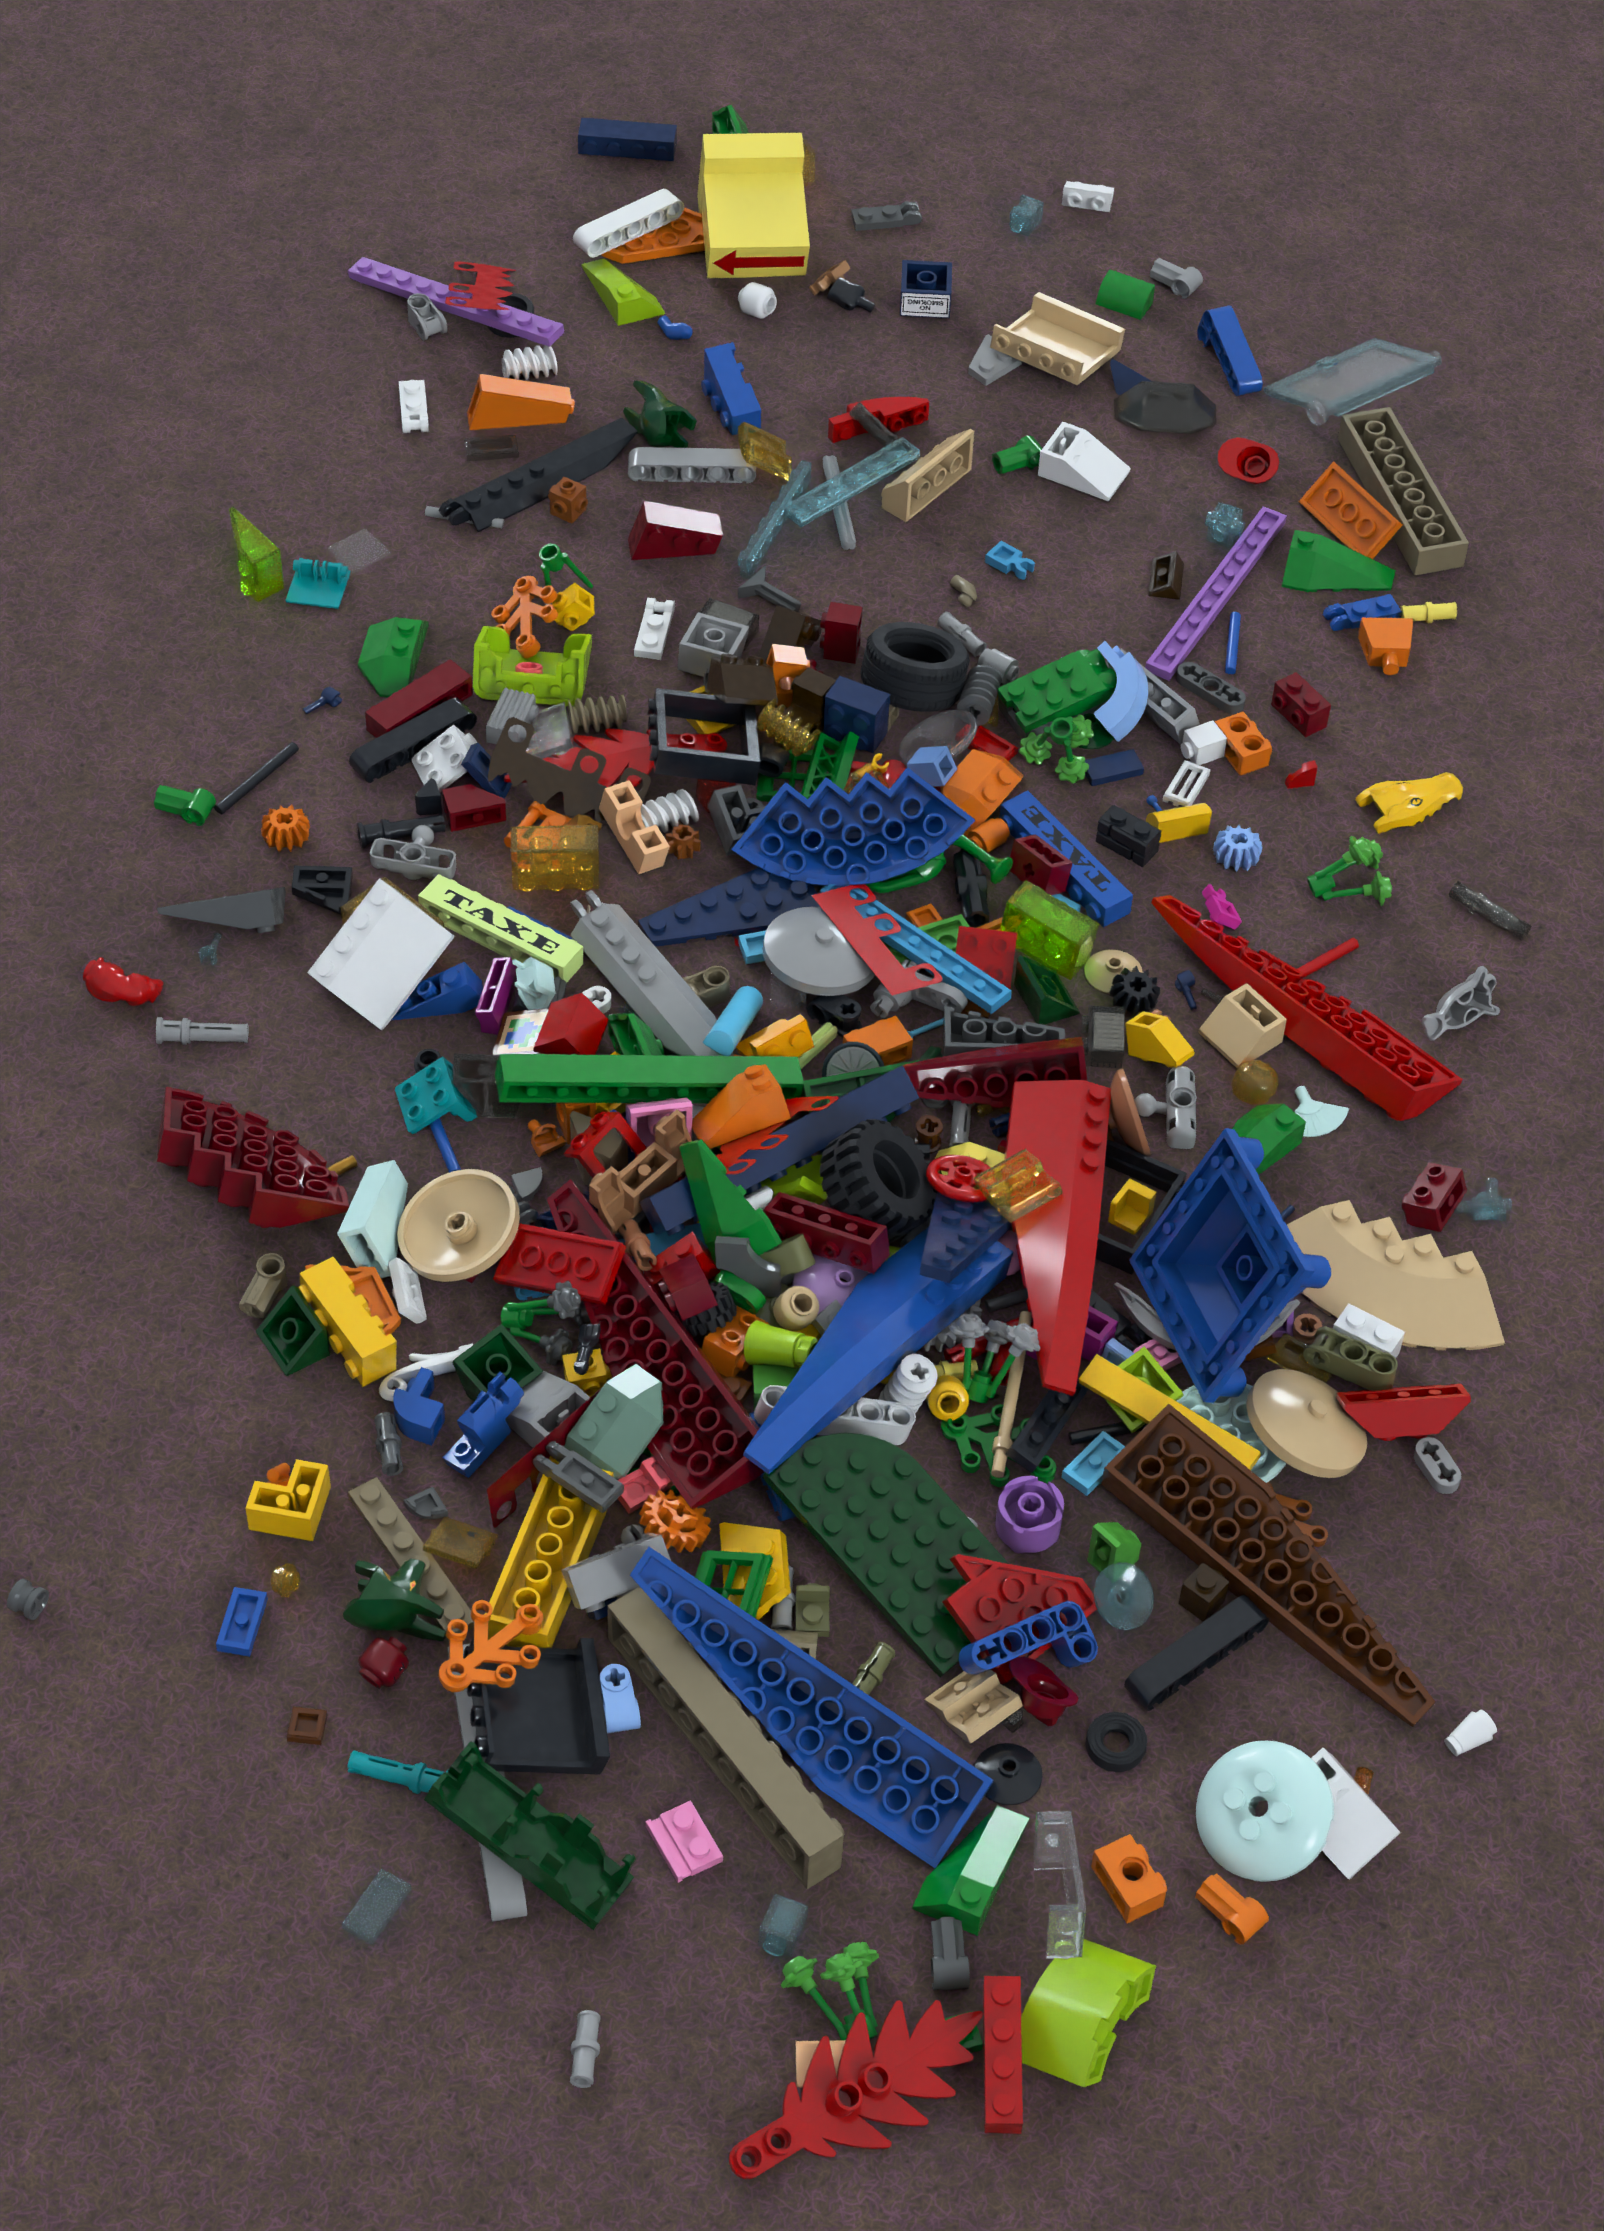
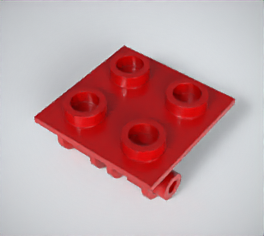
(989, 951)

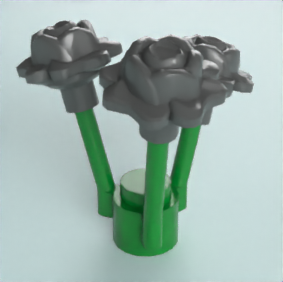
(564, 1302)

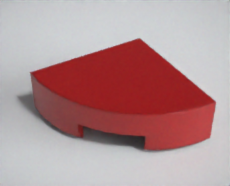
(1303, 777)

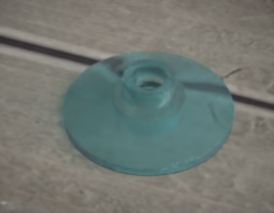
(1135, 1596)

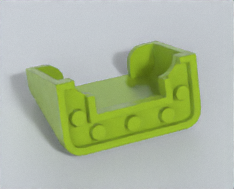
(562, 674)

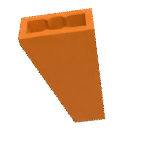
(515, 403)

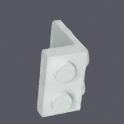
(443, 757)

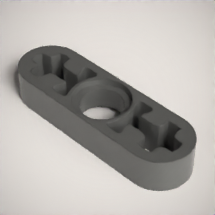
(1207, 678)

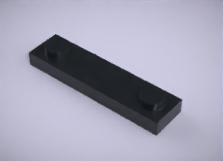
(1044, 1427)

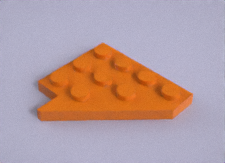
(672, 239)

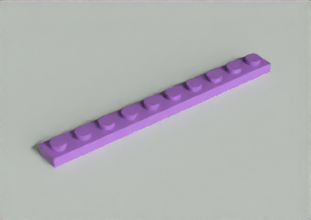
(406, 284)
(1215, 593)

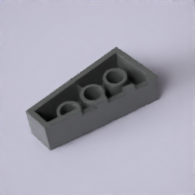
(973, 1033)

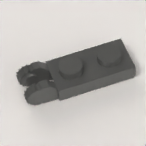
(886, 216)
(580, 1477)

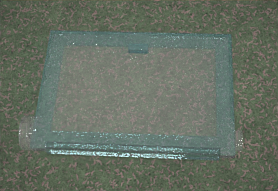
(1353, 378)

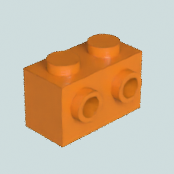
(726, 1344)

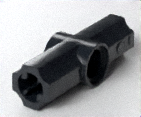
(972, 889)

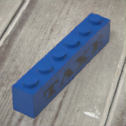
(1089, 880)

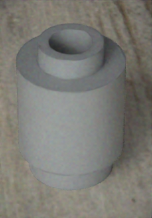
(1002, 662)

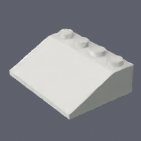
(381, 954)

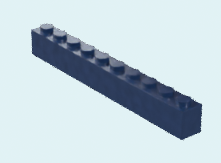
(807, 1135)

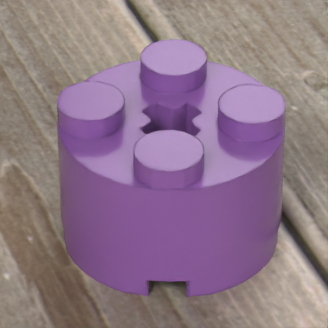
(1029, 1514)

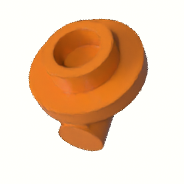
(279, 1474)

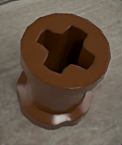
(935, 1128)

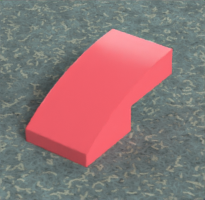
(642, 1483)

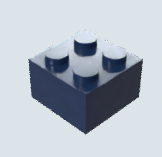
(858, 710)

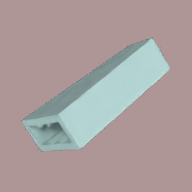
(374, 1217)

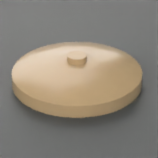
(458, 1225)
(1305, 1423)

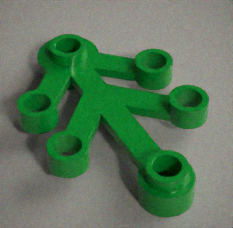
(970, 1431)

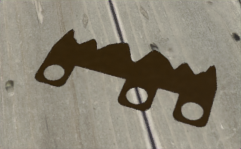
(546, 779)

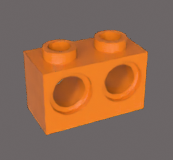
(1245, 745)

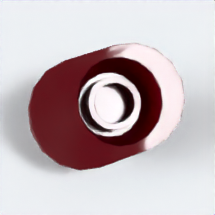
(1041, 1690)

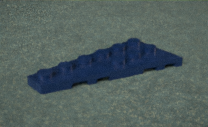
(734, 908)

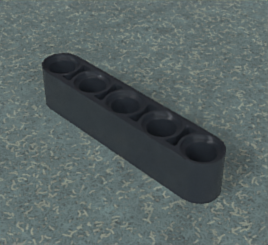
(402, 743)
(1196, 1650)

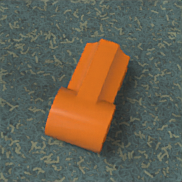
(1237, 1914)

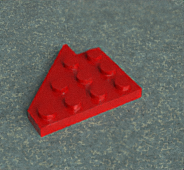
(1008, 1593)

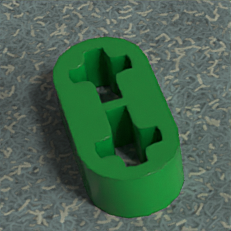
(742, 1292)

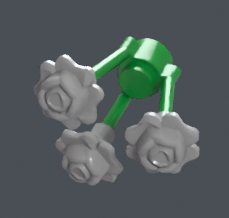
(997, 1333)

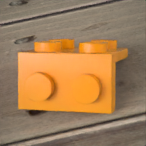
(779, 1039)

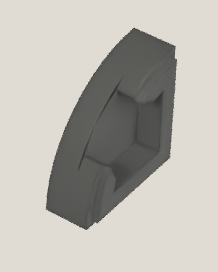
(426, 1504)

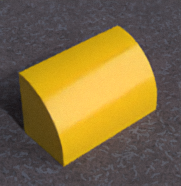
(1181, 821)

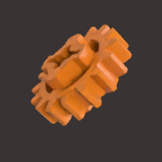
(675, 1521)

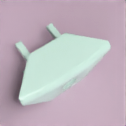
(534, 983)

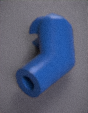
(674, 330)

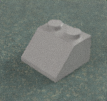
(707, 639)

